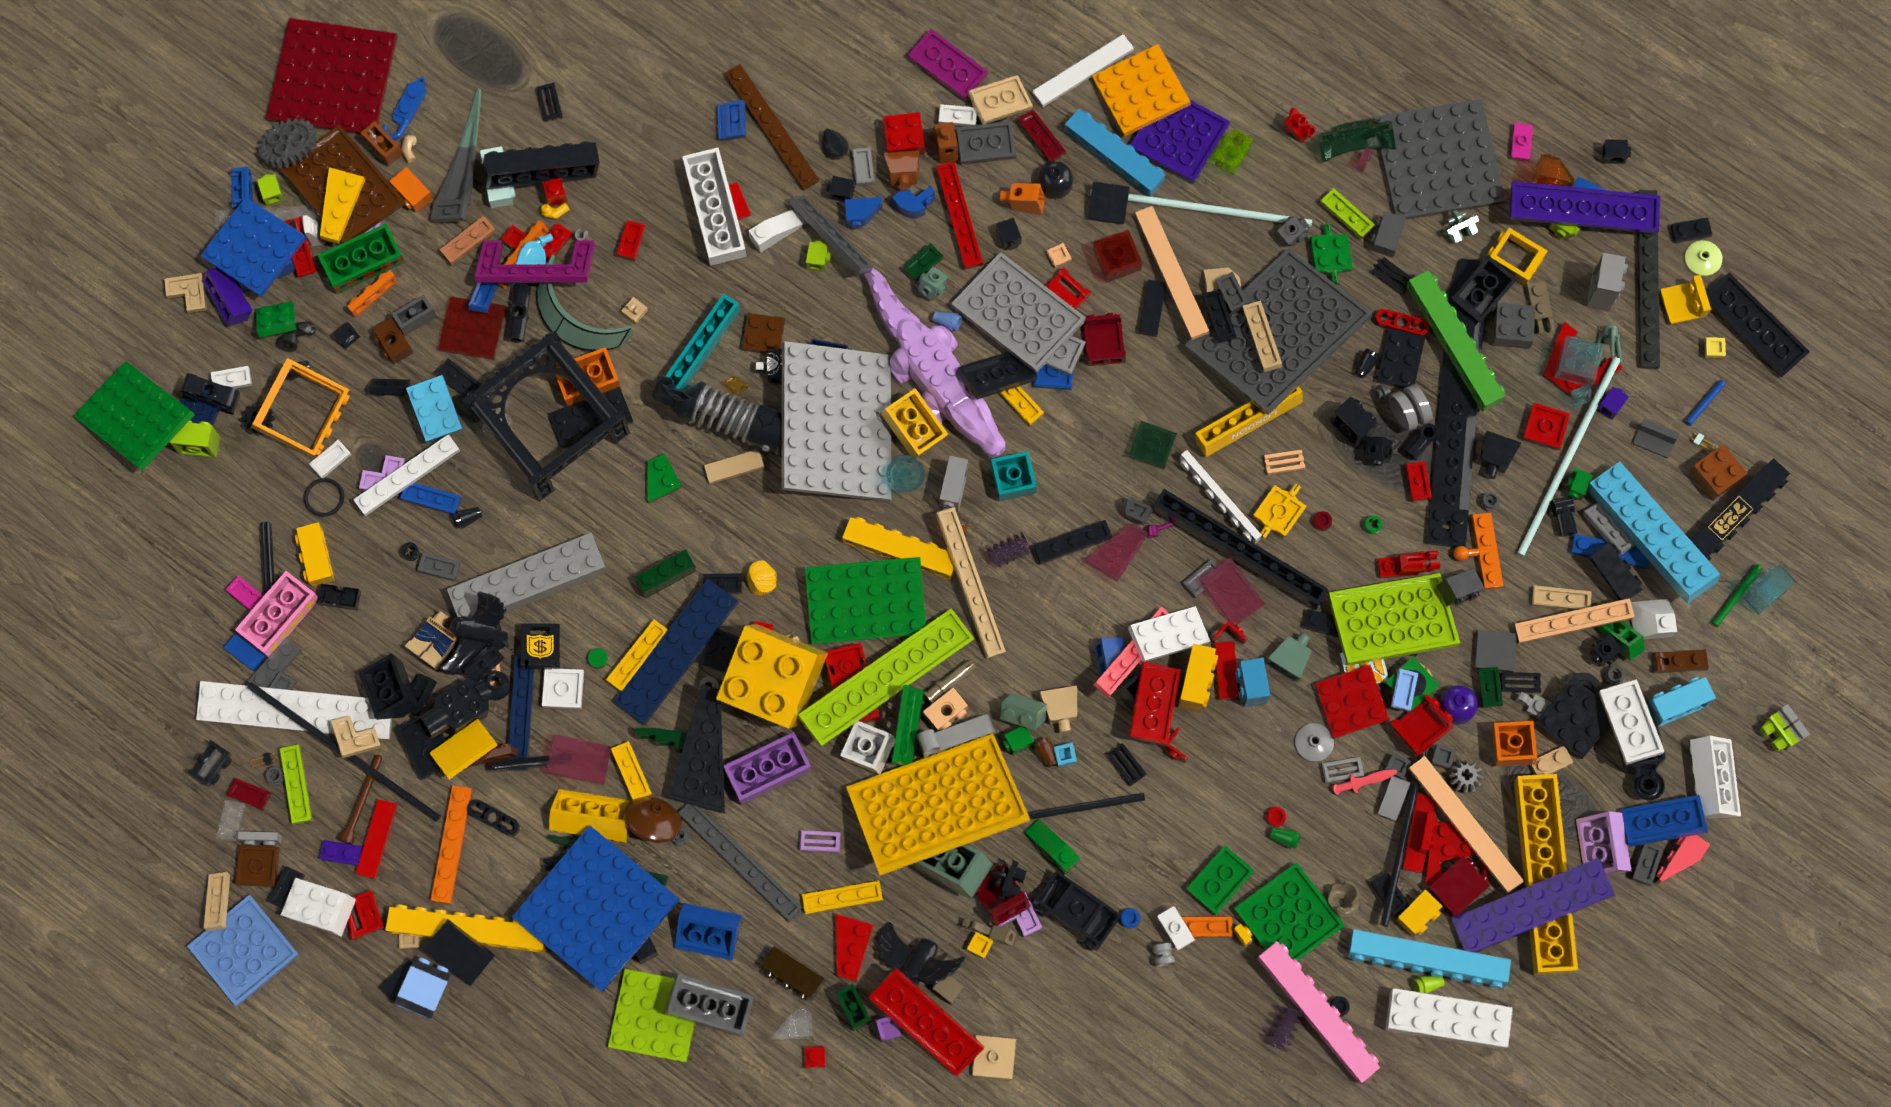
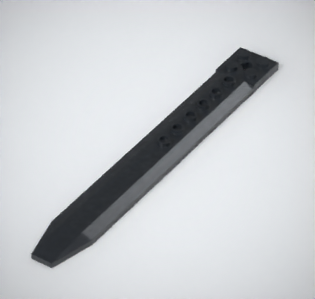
(1454, 436)

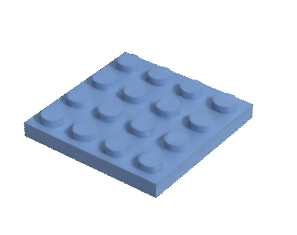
(245, 952)

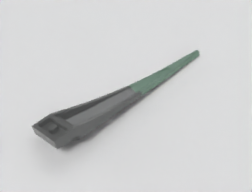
(456, 190)

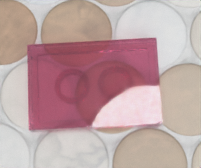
(1232, 592)
(578, 759)

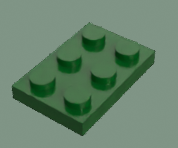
(1220, 880)

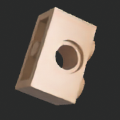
(949, 700)

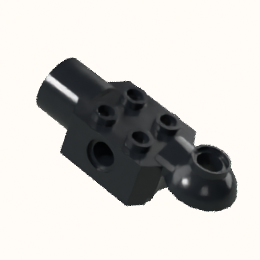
(463, 704)
(1645, 772)

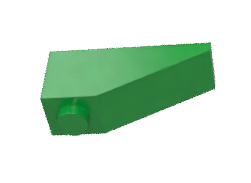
(1626, 636)
(1053, 846)

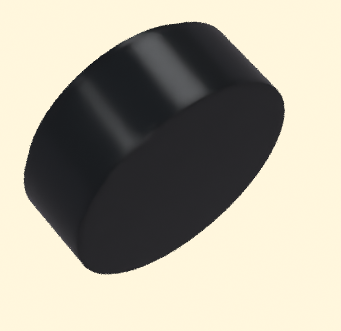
(1341, 1005)

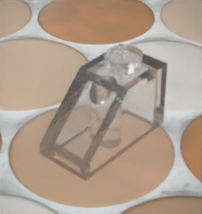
(796, 1027)

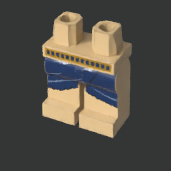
(433, 641)

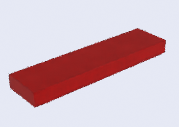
(376, 839)

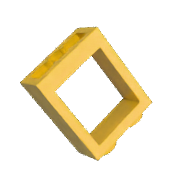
(1522, 278)

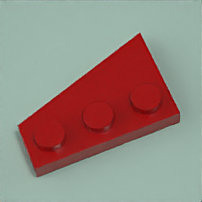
(851, 946)

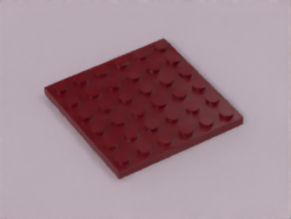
(331, 75)

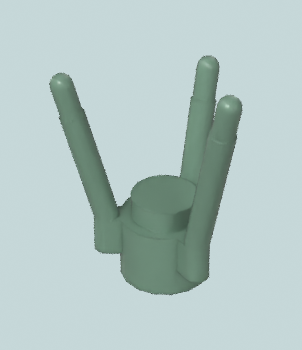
(1611, 336)

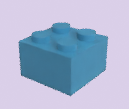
(1253, 682)

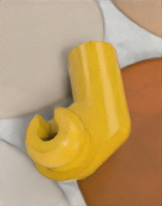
(554, 213)

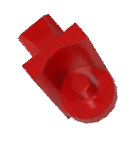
(1298, 126)

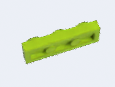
(1347, 213)

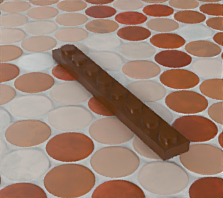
(772, 127)

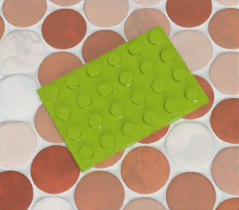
(1392, 619)

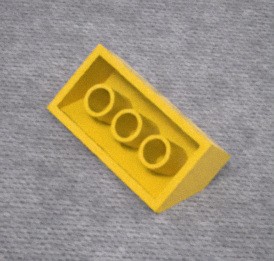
(575, 811)

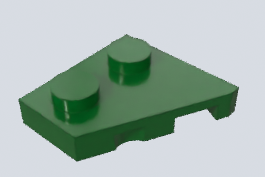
(661, 478)

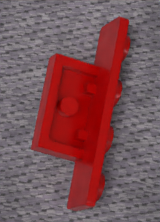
(1420, 834)

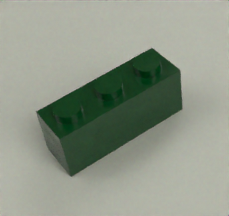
(665, 573)

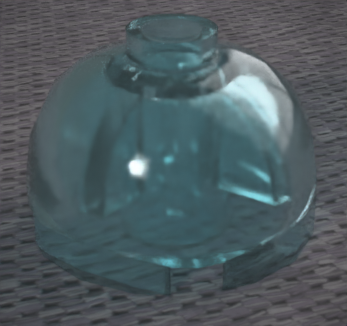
(905, 474)

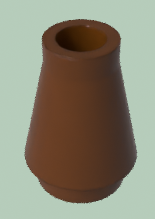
(1046, 752)

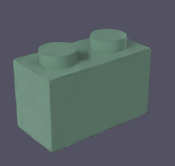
(1023, 711)

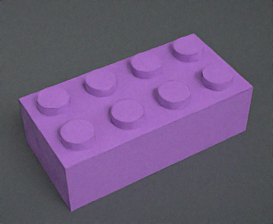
(767, 768)

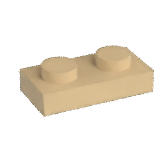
(1552, 762)

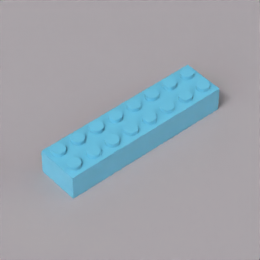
(1654, 532)

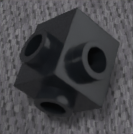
(1378, 450)
(1605, 651)

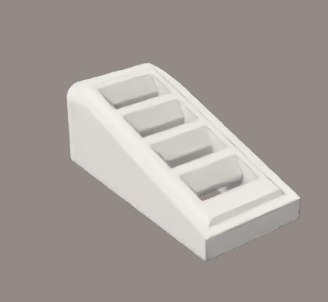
(312, 231)

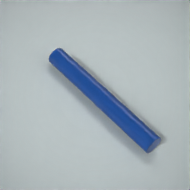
(1705, 402)

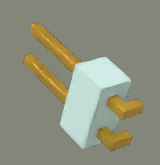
(1698, 439)

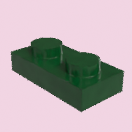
(923, 262)
(1490, 687)

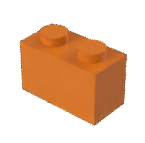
(411, 190)

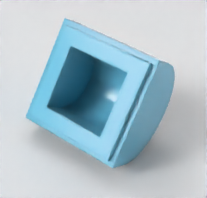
(1065, 755)

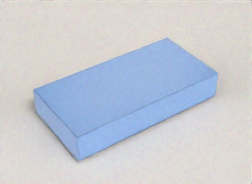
(1404, 690)

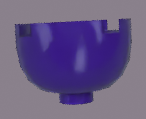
(1459, 703)

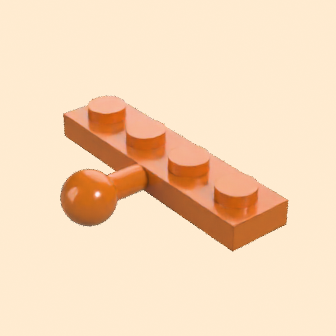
(1485, 550)

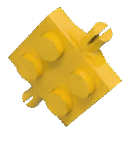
(1279, 511)

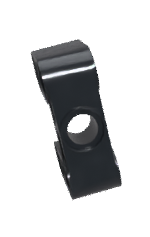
(224, 397)

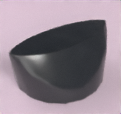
(834, 145)

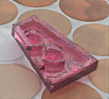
(1118, 553)

